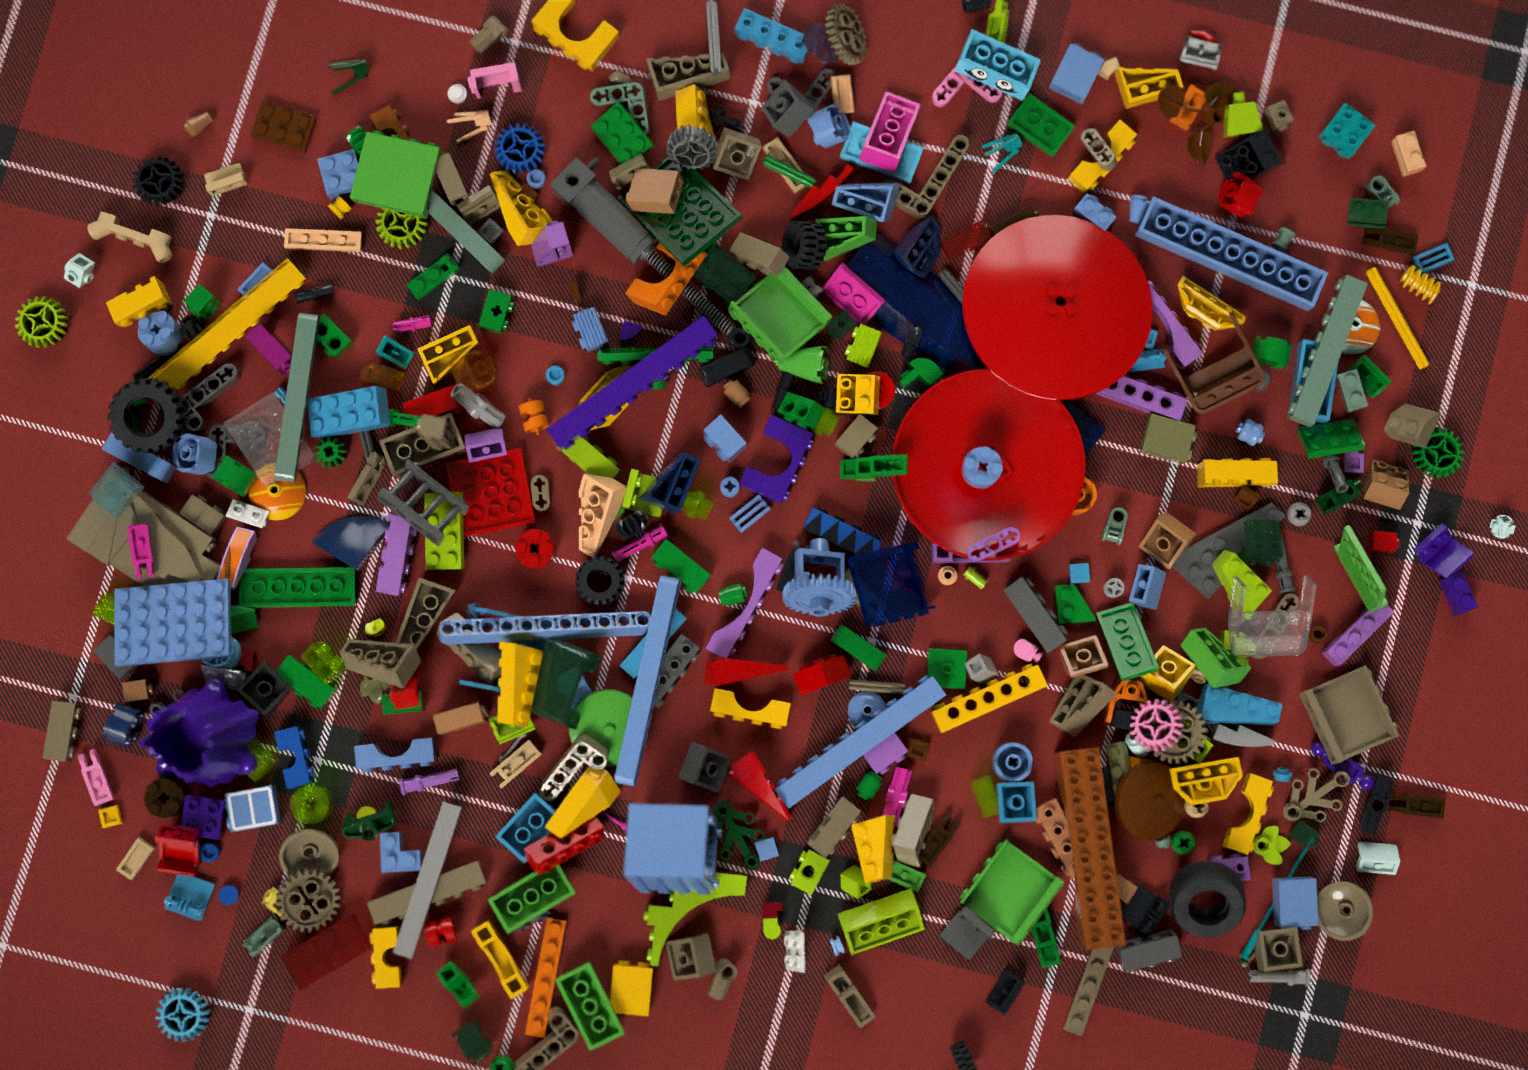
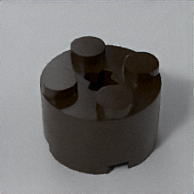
(155, 795)

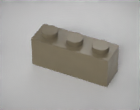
(758, 254)
(62, 731)

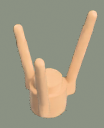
(480, 117)

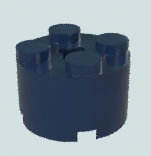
(123, 725)

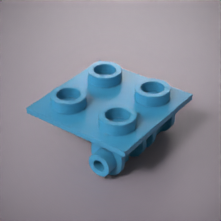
(189, 896)

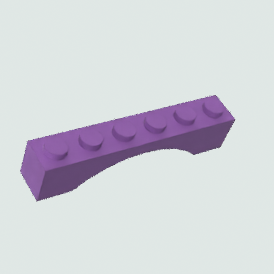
(1181, 344)
(764, 568)

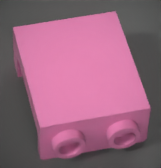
(493, 76)

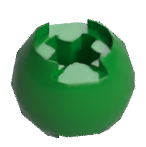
(1175, 842)
(507, 1062)

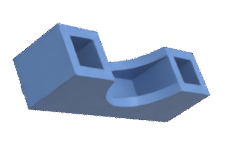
(370, 756)

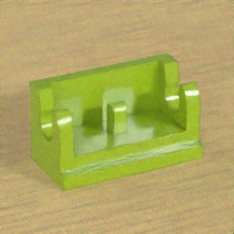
(507, 732)

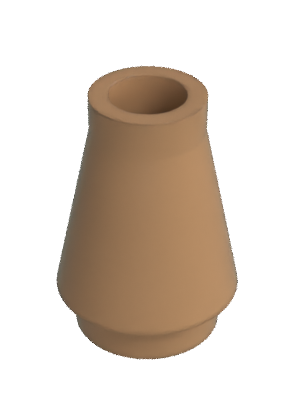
(197, 124)

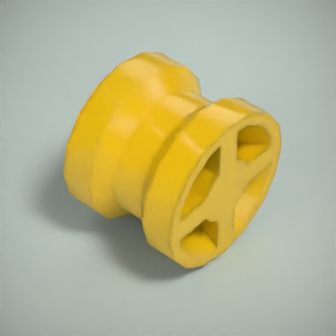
(339, 207)

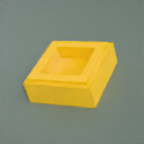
(110, 816)

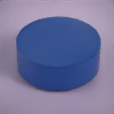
(209, 852)
(229, 895)

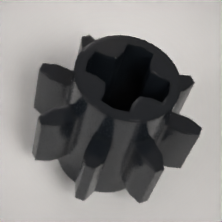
(191, 326)
(828, 398)

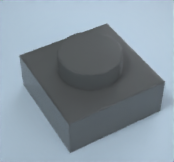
(490, 231)

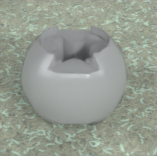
(1306, 514)

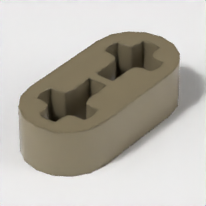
(545, 492)

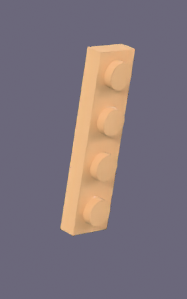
(323, 240)

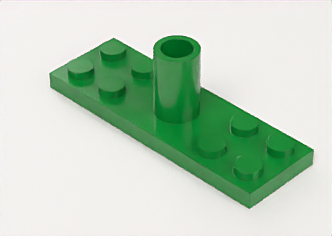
(628, 355)

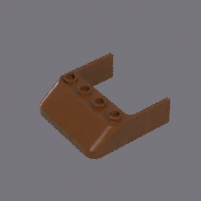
(1223, 379)

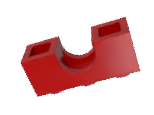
(409, 695)

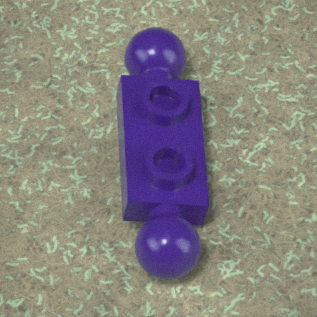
(1348, 765)

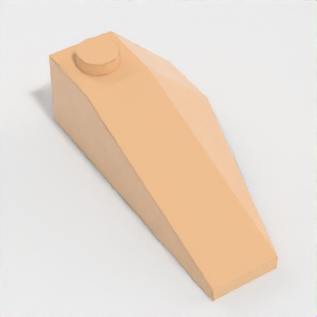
(599, 506)

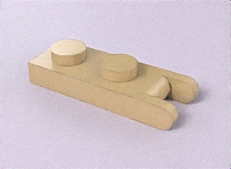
(516, 762)

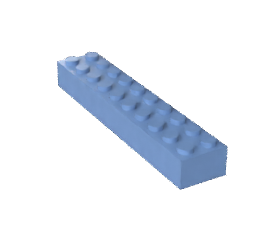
(1231, 254)

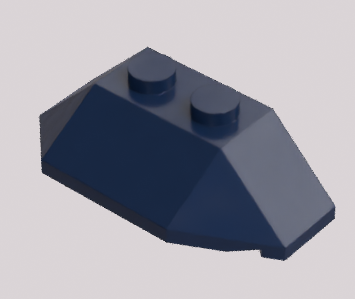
(920, 247)

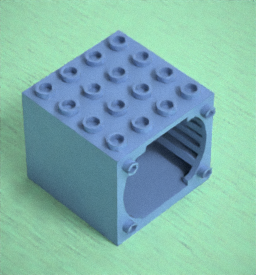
(671, 848)

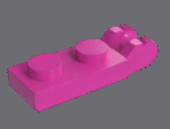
(140, 548)

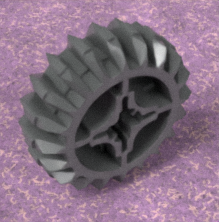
(692, 147)

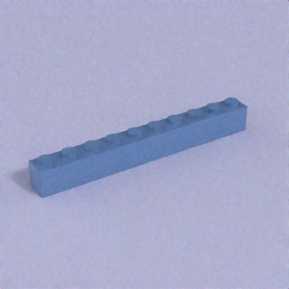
(860, 741)

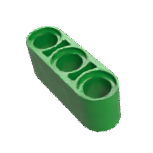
(858, 647)

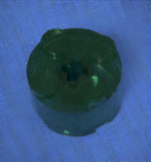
(472, 1042)

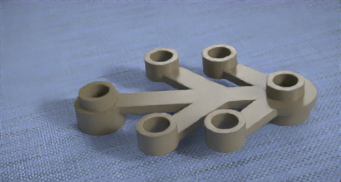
(1314, 797)

